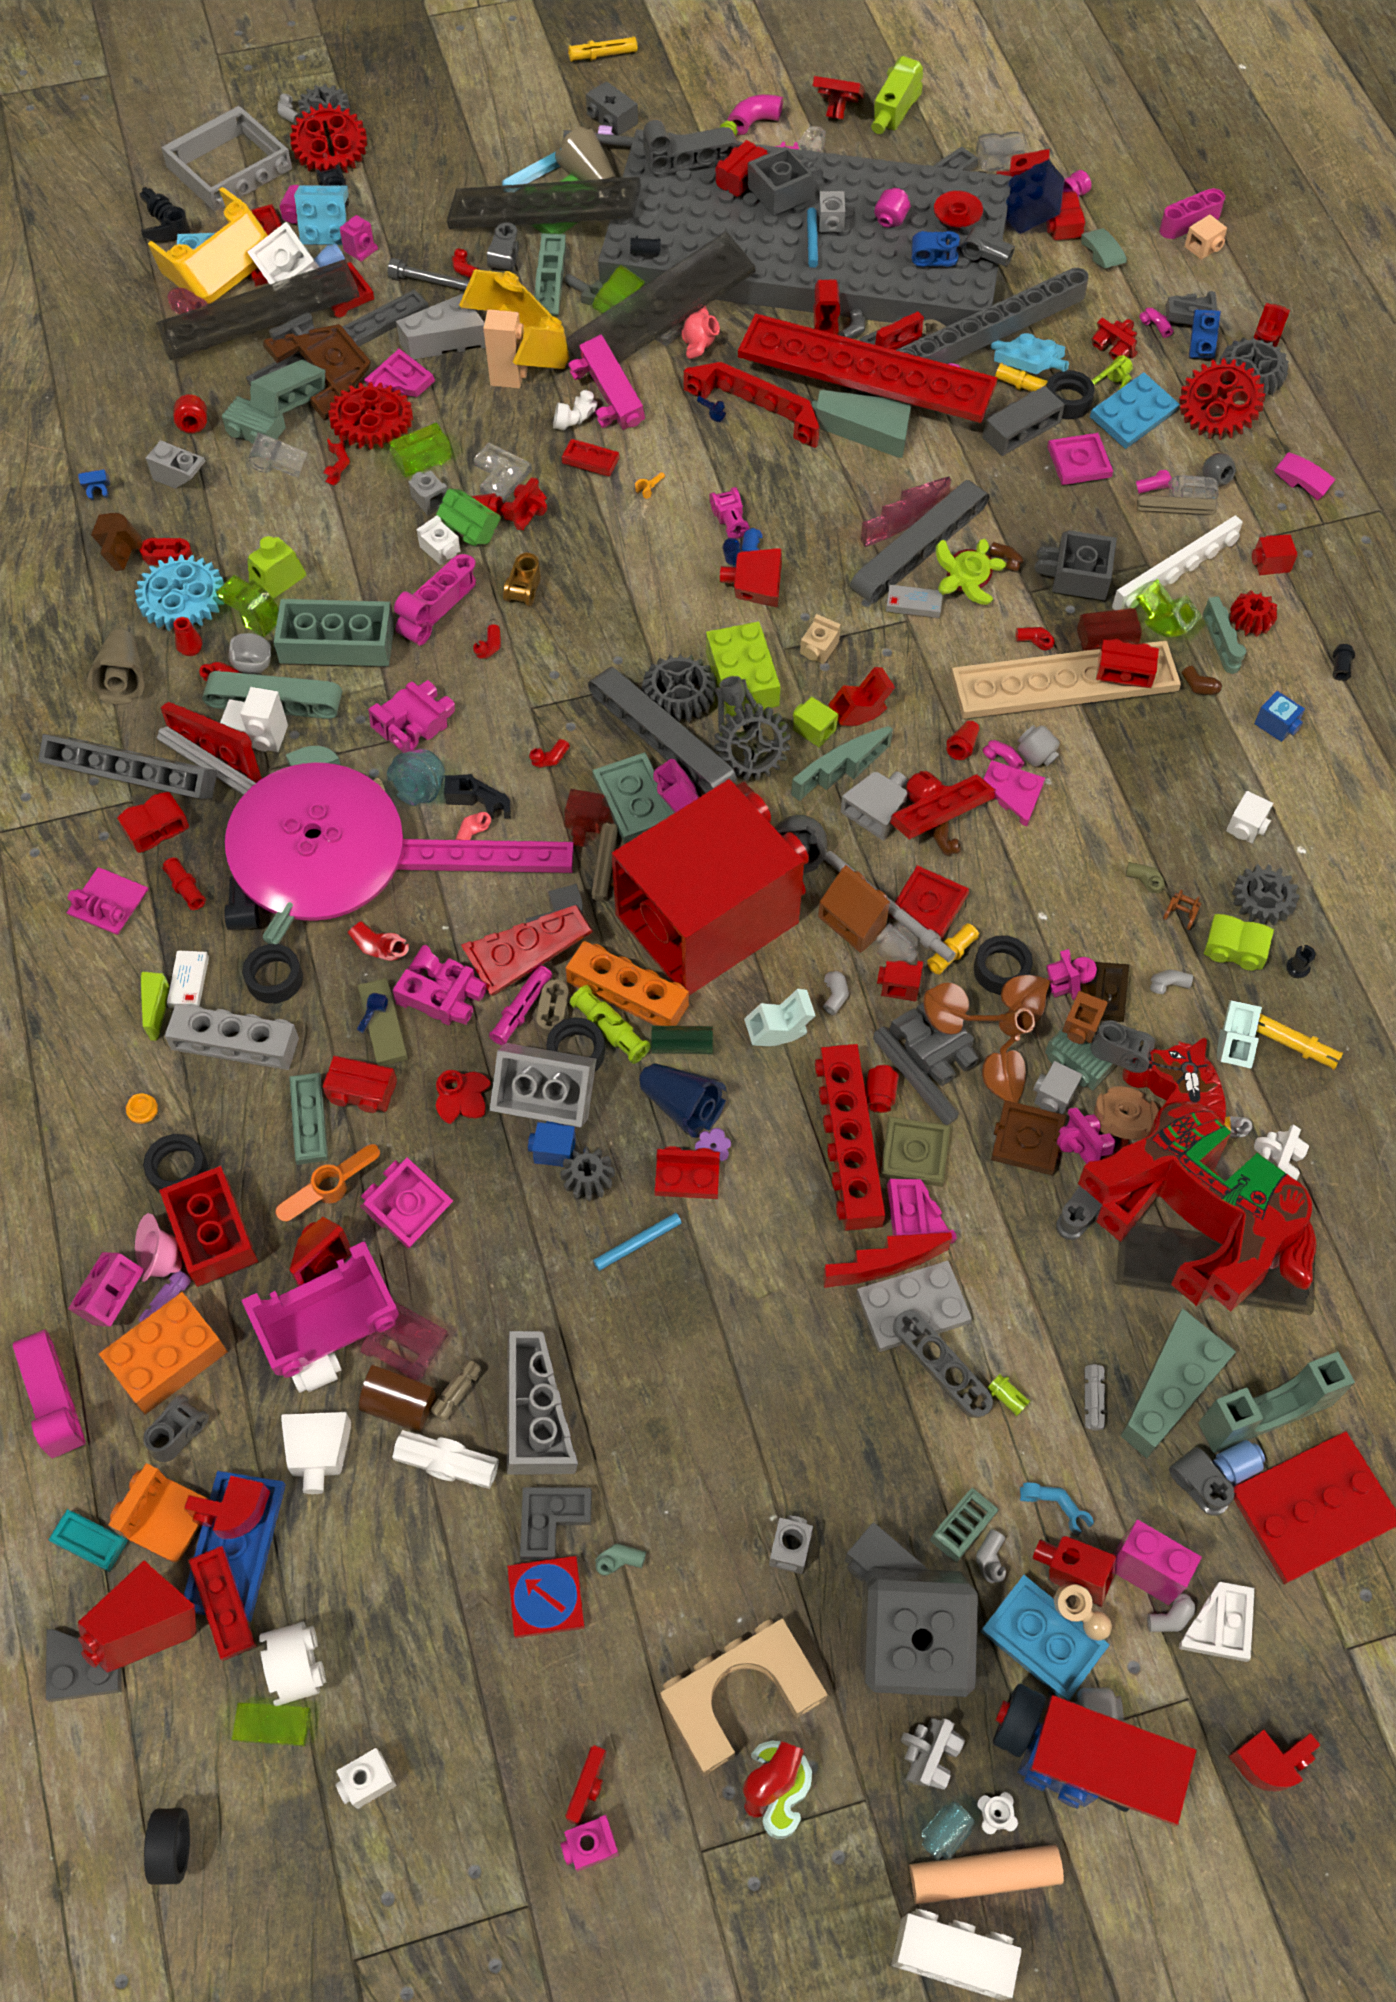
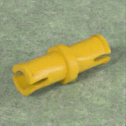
(1019, 378)
(958, 944)

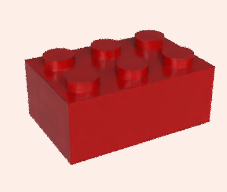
(208, 1226)

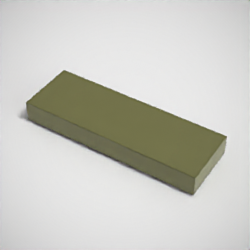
(384, 1026)

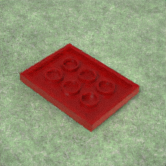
(1315, 1507)

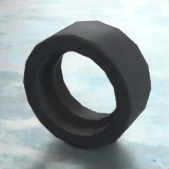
(1075, 381)
(1000, 944)
(267, 954)
(578, 1026)
(167, 1145)
(167, 1846)

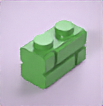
(468, 517)

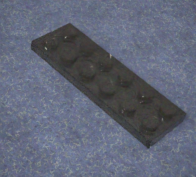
(1154, 1253)

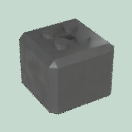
(911, 1599)

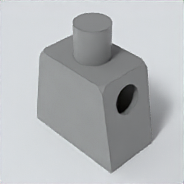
(875, 801)

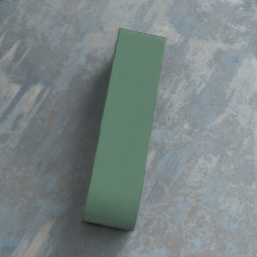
(297, 695)

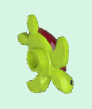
(968, 571)

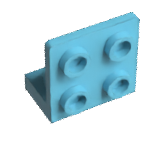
(321, 213)

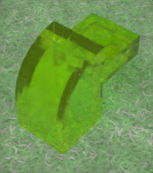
(253, 602)
(1167, 615)

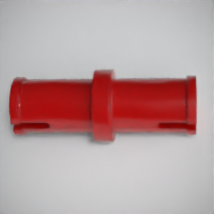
(184, 883)

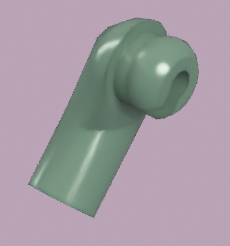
(617, 1556)

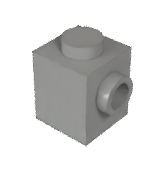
(1056, 1088)

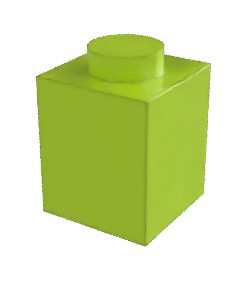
(814, 721)

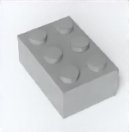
(543, 1084)

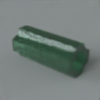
(682, 1040)

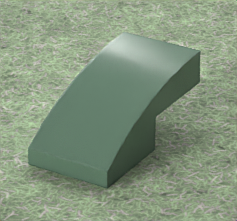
(1104, 247)

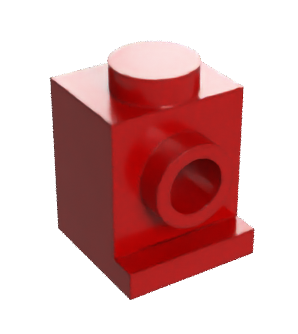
(900, 980)

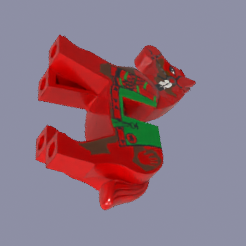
(1254, 1214)

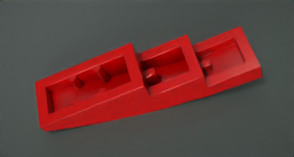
(898, 1255)

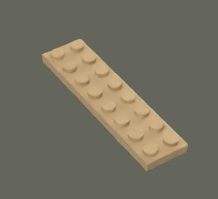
(1049, 683)

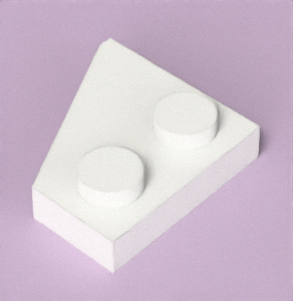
(1223, 1624)

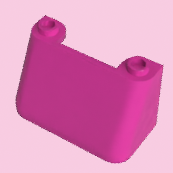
(322, 1314)

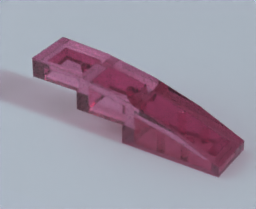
(904, 513)

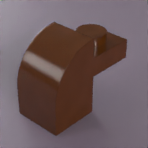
(116, 539)

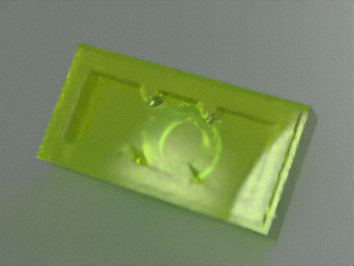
(271, 1724)

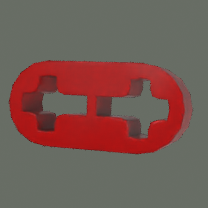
(163, 549)

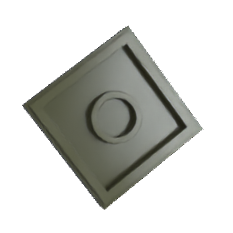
(915, 1151)

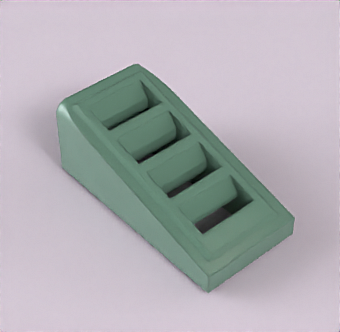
(945, 1543)

